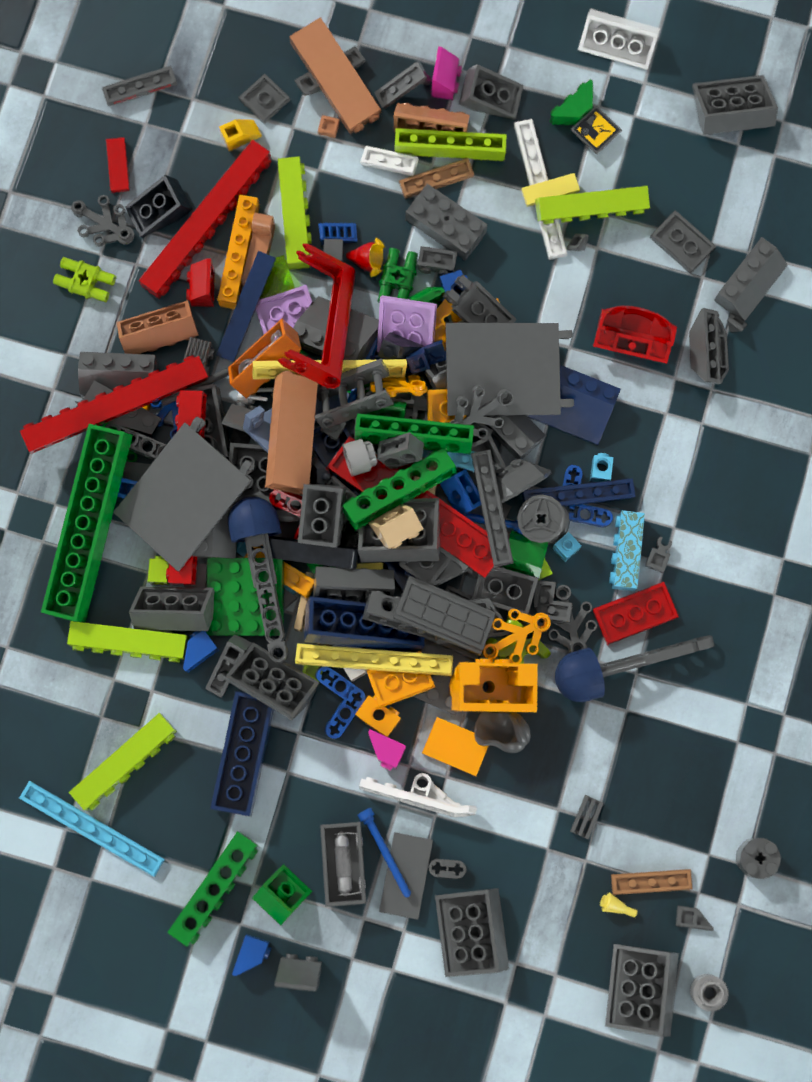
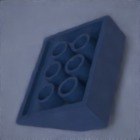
(591, 407)

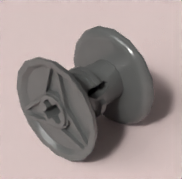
(531, 520)

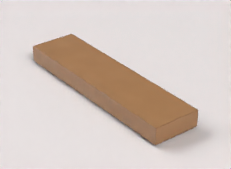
(436, 177)
(651, 881)

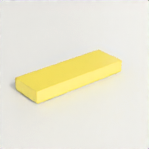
(554, 187)

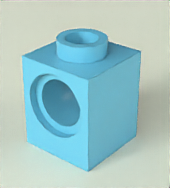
(596, 474)
(566, 547)

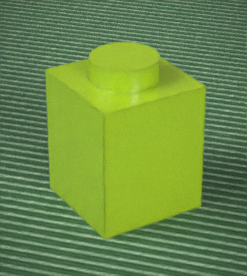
(157, 571)

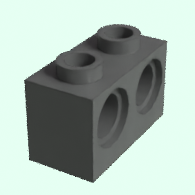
(400, 450)

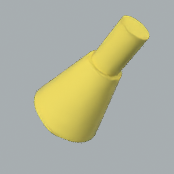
(613, 905)

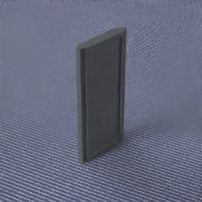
(444, 615)

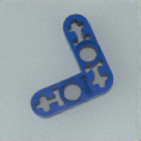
(600, 511)
(346, 695)

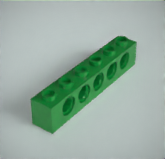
(434, 435)
(411, 488)
(179, 929)

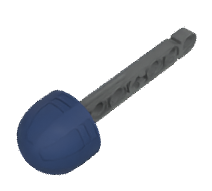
(252, 522)
(581, 676)

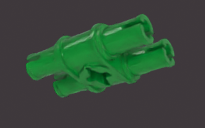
(391, 271)

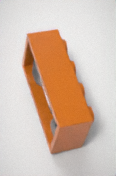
(262, 350)

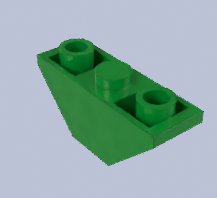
(574, 106)

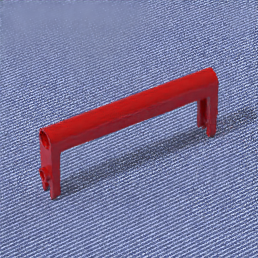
(329, 371)

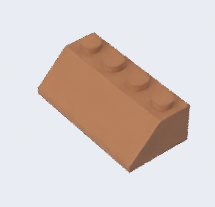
(424, 118)
(157, 329)

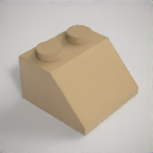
(396, 526)

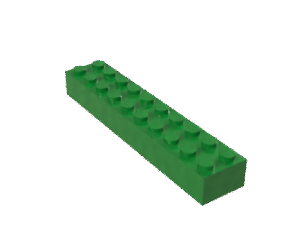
(86, 523)

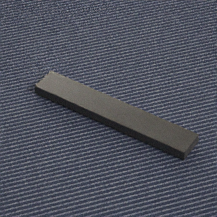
(492, 508)

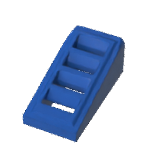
(338, 226)

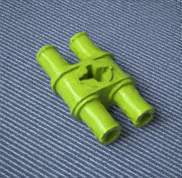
(87, 287)

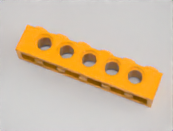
(237, 252)

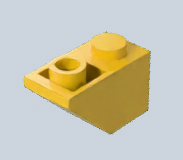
(239, 132)

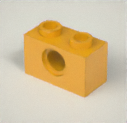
(383, 726)

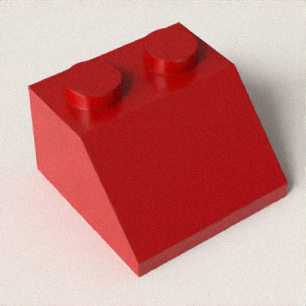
(201, 284)

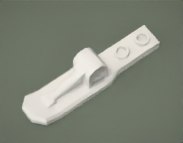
(428, 798)

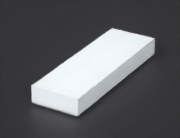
(389, 161)

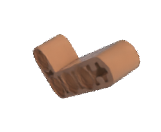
(263, 231)

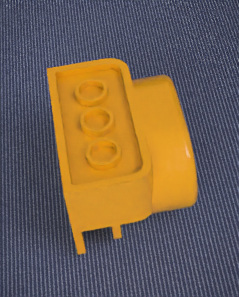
(510, 686)

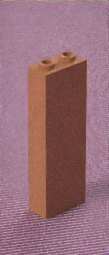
(335, 76)
(291, 433)

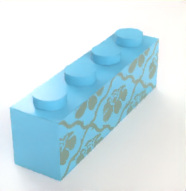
(628, 550)

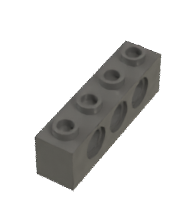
(375, 613)

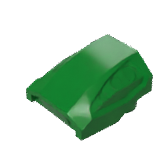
(429, 295)
(526, 555)

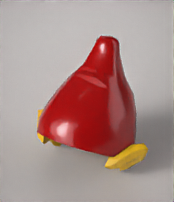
(368, 257)

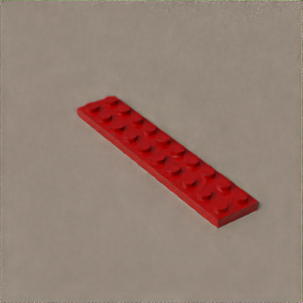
(457, 533)

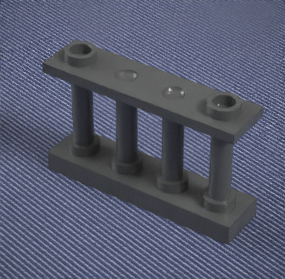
(350, 380)

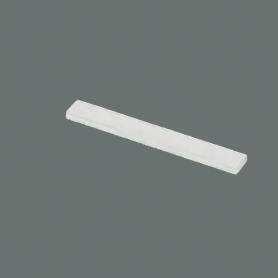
(536, 174)

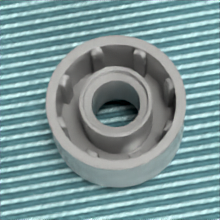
(359, 456)
(719, 996)

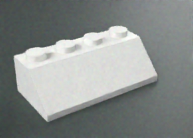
(618, 39)

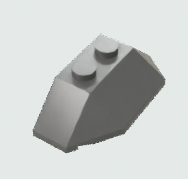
(709, 347)
(518, 478)

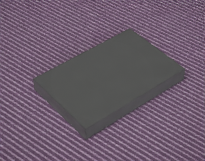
(683, 242)

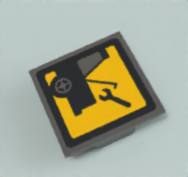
(596, 130)

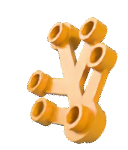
(399, 385)
(519, 634)

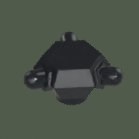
(319, 472)

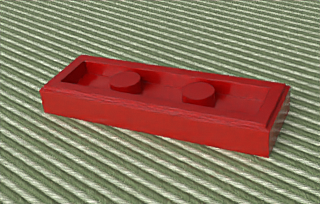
(117, 165)

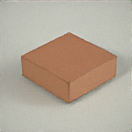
(328, 126)

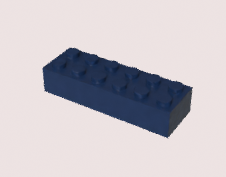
(342, 624)
(242, 755)

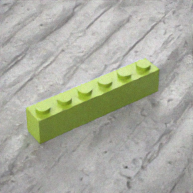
(450, 144)
(591, 204)
(293, 210)
(127, 640)
(123, 762)

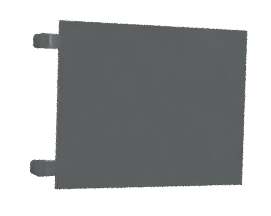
(506, 357)
(183, 495)

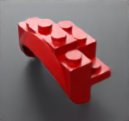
(634, 333)

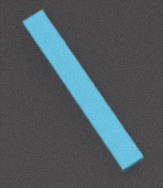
(92, 828)

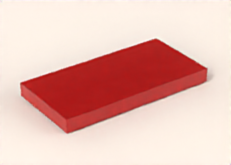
(635, 613)

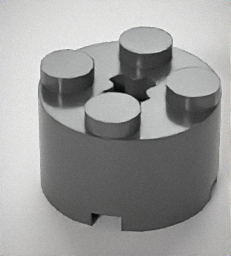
(769, 860)

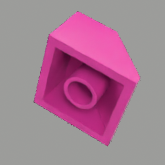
(445, 75)
(387, 750)

